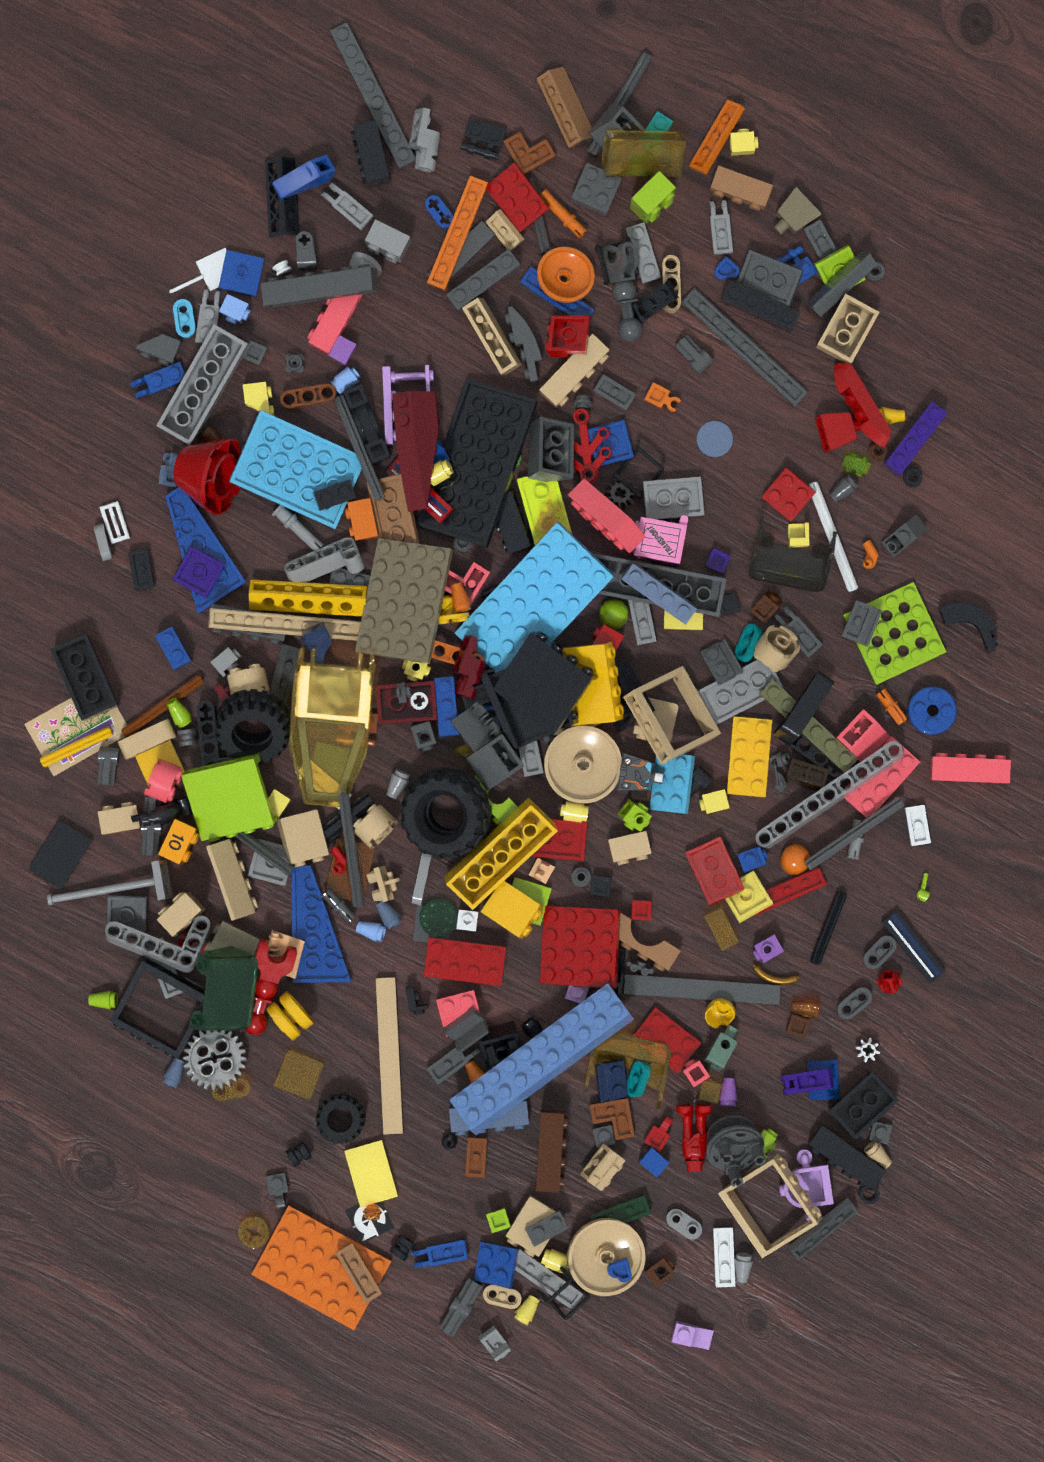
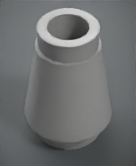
(397, 783)
(743, 1265)

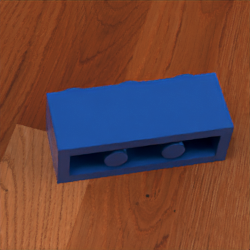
(446, 706)

